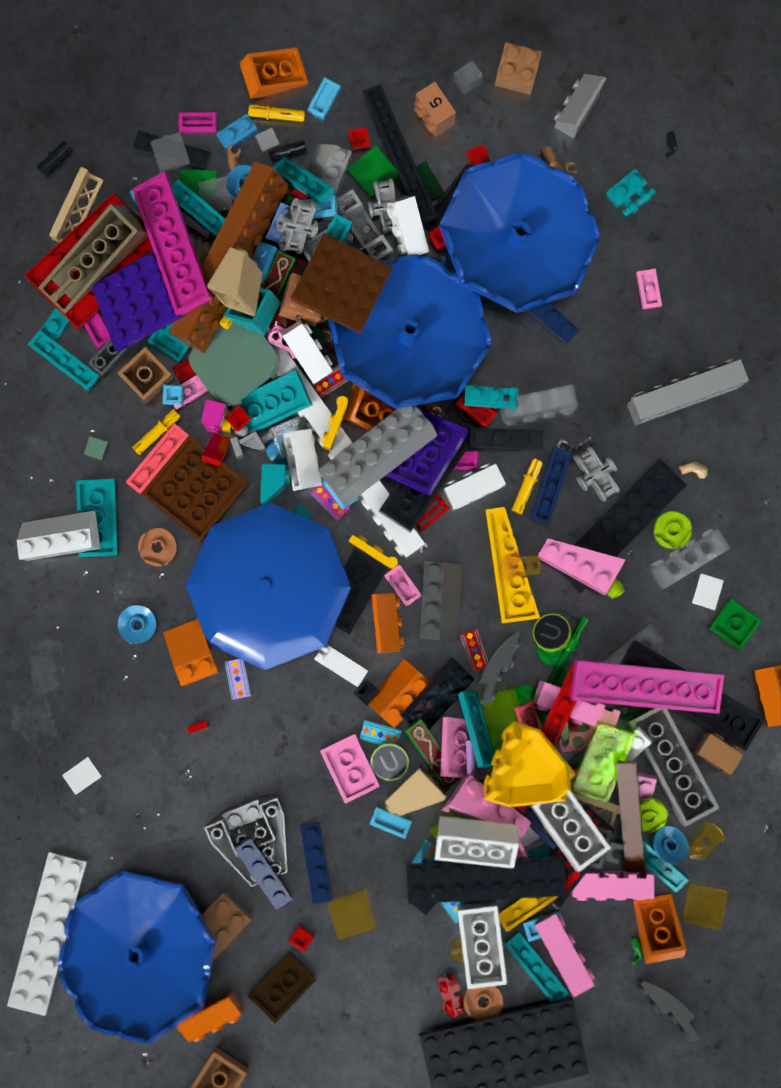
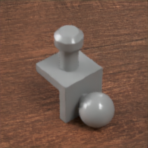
(253, 440)

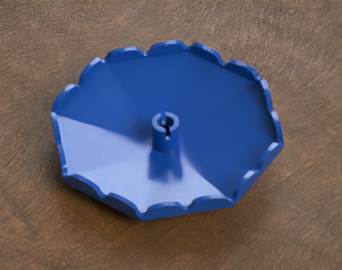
(519, 232)
(419, 337)
(268, 586)
(136, 957)

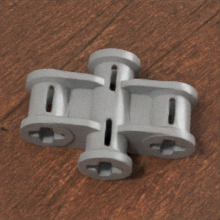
(382, 197)
(297, 226)
(592, 468)

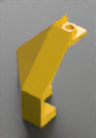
(527, 770)

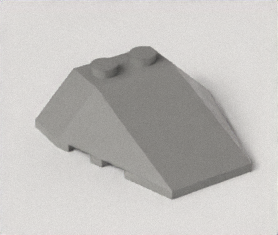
(363, 234)

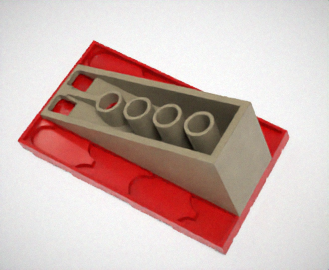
(89, 253)

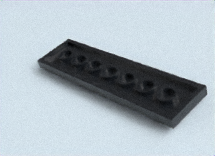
(407, 504)
(630, 514)
(733, 723)
(475, 882)

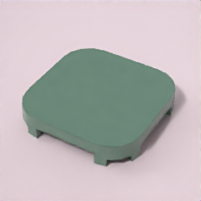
(234, 364)

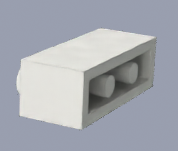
(407, 226)
(307, 351)
(302, 460)
(474, 486)

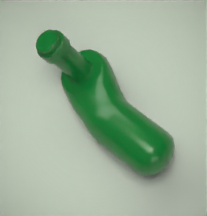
(637, 948)

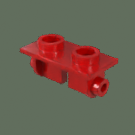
(452, 1004)

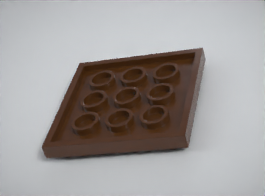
(341, 283)
(194, 490)

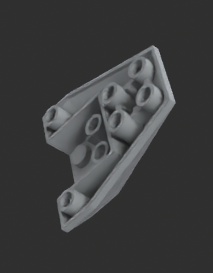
(258, 818)

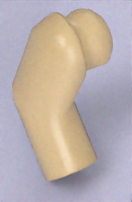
(696, 467)

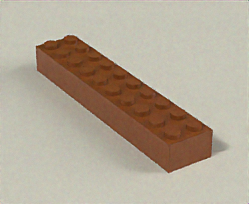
(242, 229)

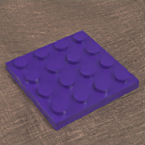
(134, 302)
(429, 463)

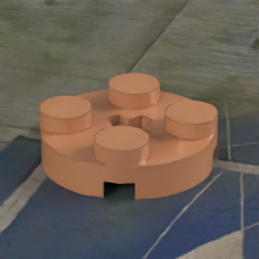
(163, 556)
(492, 1006)

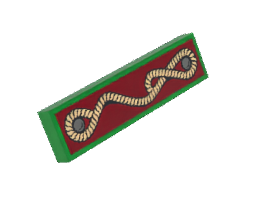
(279, 273)
(429, 751)

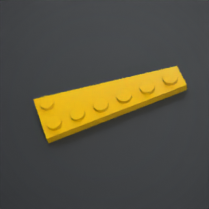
(514, 597)

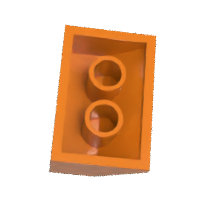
(387, 622)
(398, 692)
(770, 693)
(211, 1017)

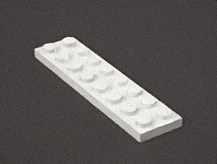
(45, 933)

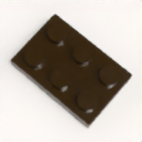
(281, 987)

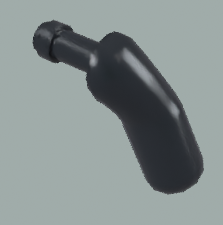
(672, 141)

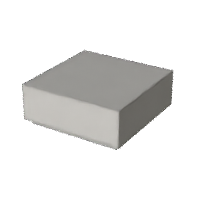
(267, 140)
(237, 447)

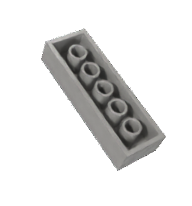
(688, 391)
(377, 453)
(674, 766)

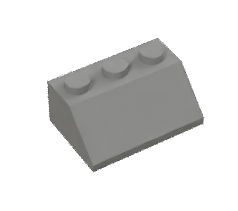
(579, 104)
(330, 164)

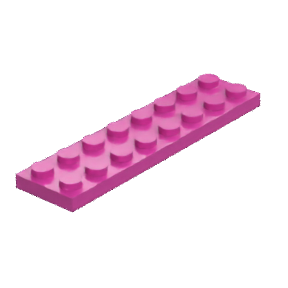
(171, 244)
(646, 686)

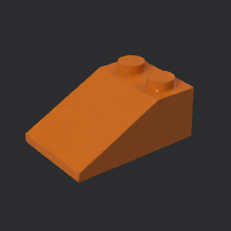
(273, 72)
(366, 409)
(190, 653)
(659, 929)

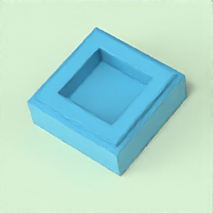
(172, 394)

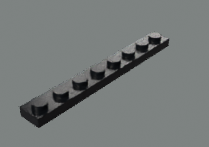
(399, 152)

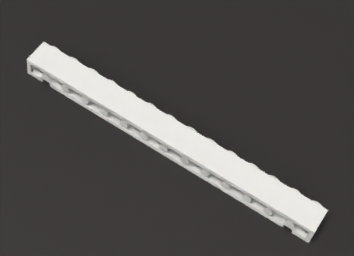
(373, 497)

